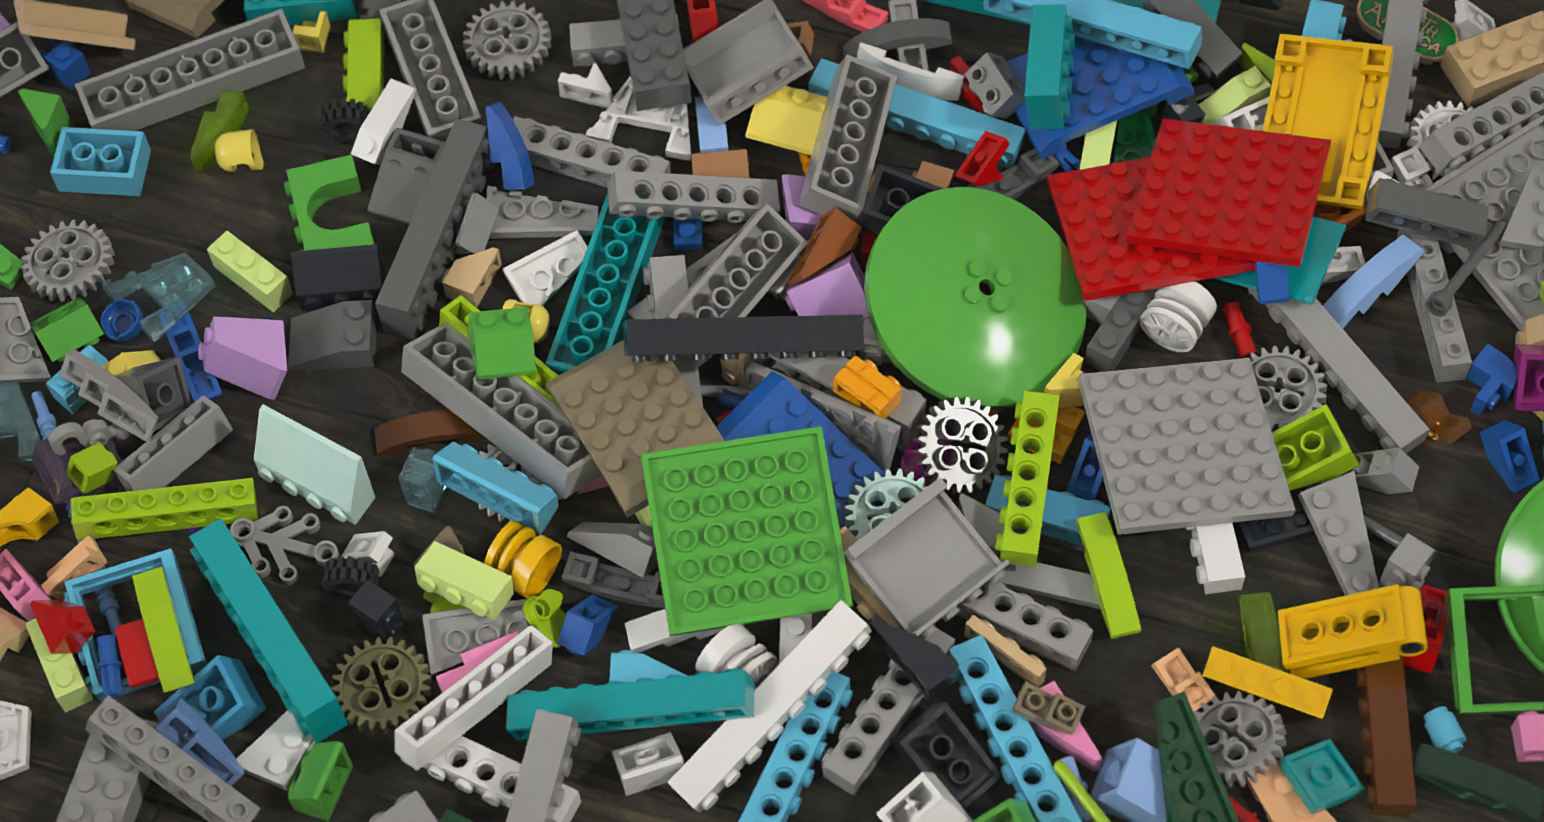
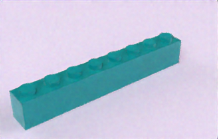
(638, 703)

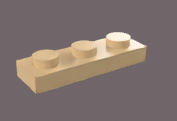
(1007, 651)

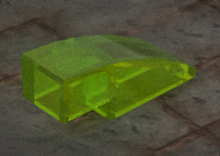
(227, 118)
(1261, 630)

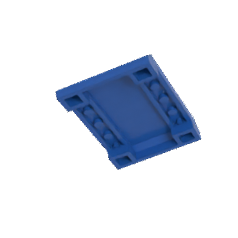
(1104, 89)
(780, 407)

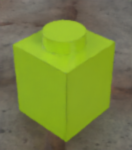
(91, 468)

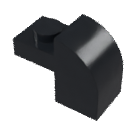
(1188, 108)

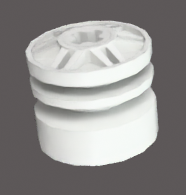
(1178, 315)
(736, 649)

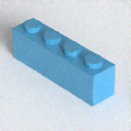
(1059, 510)

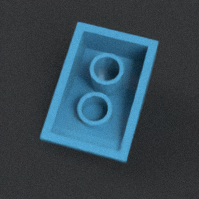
(220, 696)

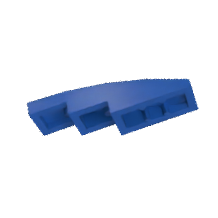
(185, 345)

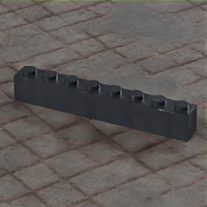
(743, 336)

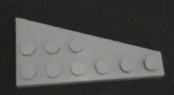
(866, 430)

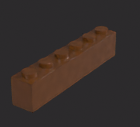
(1386, 739)

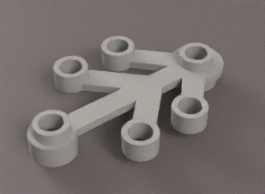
(281, 541)

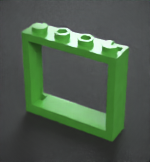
(1459, 649)

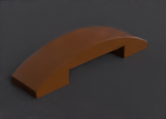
(421, 429)

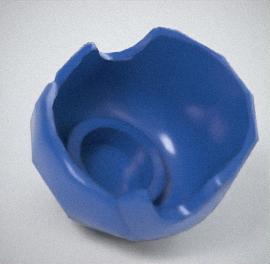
(121, 320)

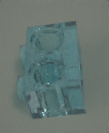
(420, 481)

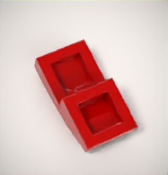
(136, 653)

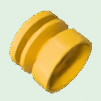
(524, 557)

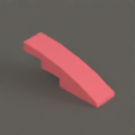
(852, 13)

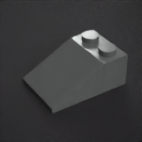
(334, 337)

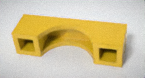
(26, 517)
(1267, 682)

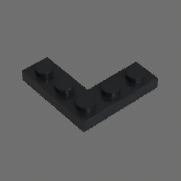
(1275, 531)

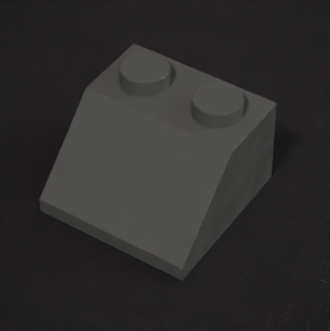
(160, 387)

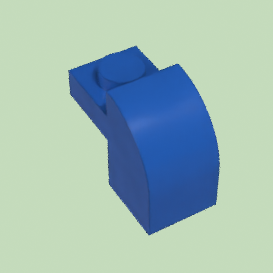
(1495, 376)

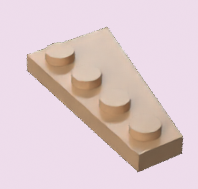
(1281, 799)

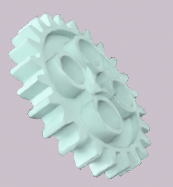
(884, 489)

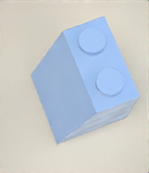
(1131, 783)

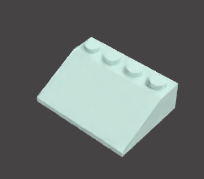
(311, 466)

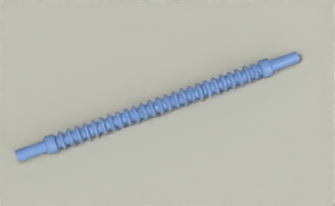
(108, 605)

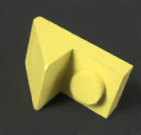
(1066, 383)

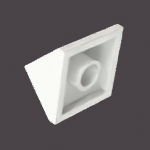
(648, 763)

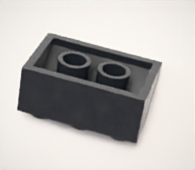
(337, 275)

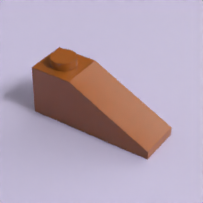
(830, 239)

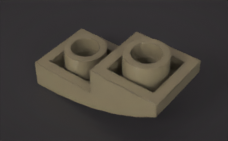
(1048, 710)

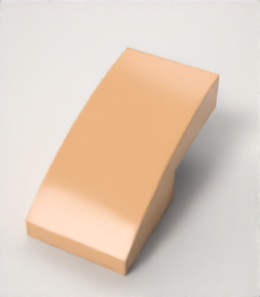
(1180, 677)

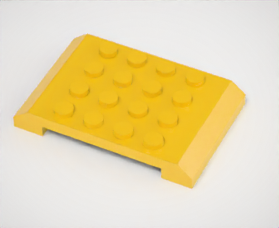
(1336, 95)

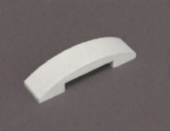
(942, 84)
(1413, 171)

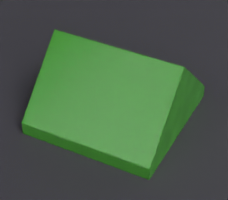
(47, 115)

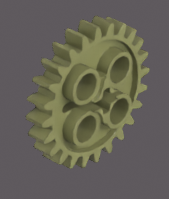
(408, 675)

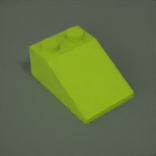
(1313, 449)

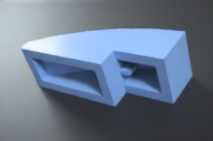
(711, 135)

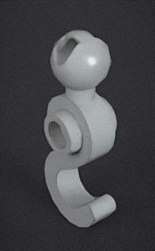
(88, 435)

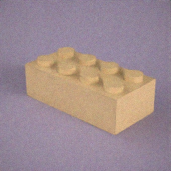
(1496, 59)

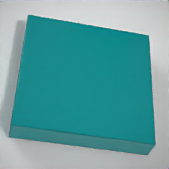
(1321, 776)

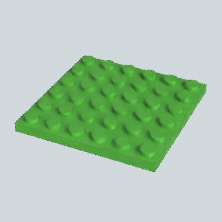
(745, 530)

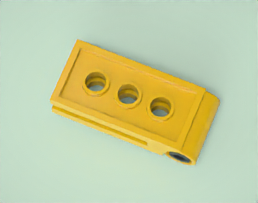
(1352, 631)

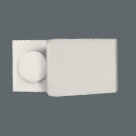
(1471, 20)
(591, 90)
(371, 547)

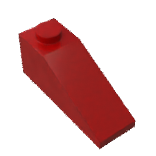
(1435, 620)

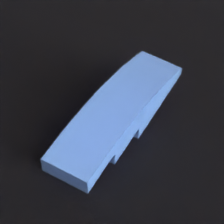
(1372, 279)

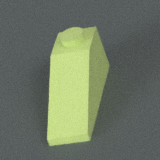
(1235, 95)

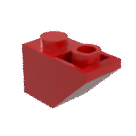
(701, 18)

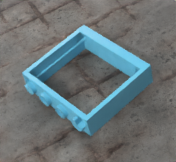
(124, 572)

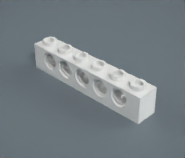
(494, 790)

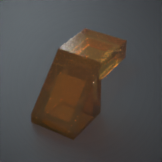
(1435, 415)

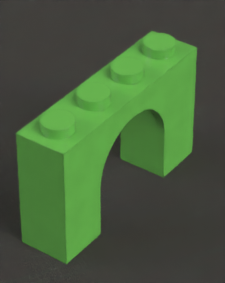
(311, 188)

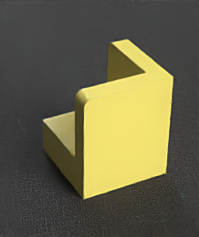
(312, 35)

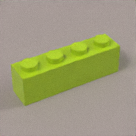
(364, 61)

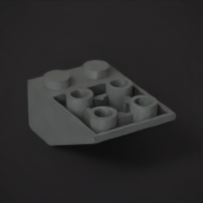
(404, 175)

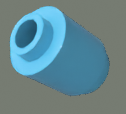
(1444, 730)

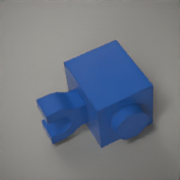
(66, 63)

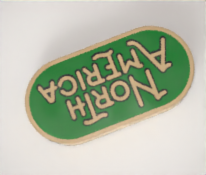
(1437, 30)

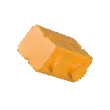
(867, 388)

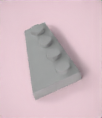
(1341, 530)
(462, 630)

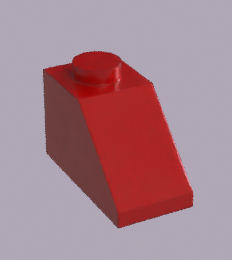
(62, 625)

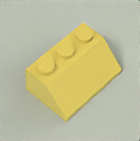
(788, 119)

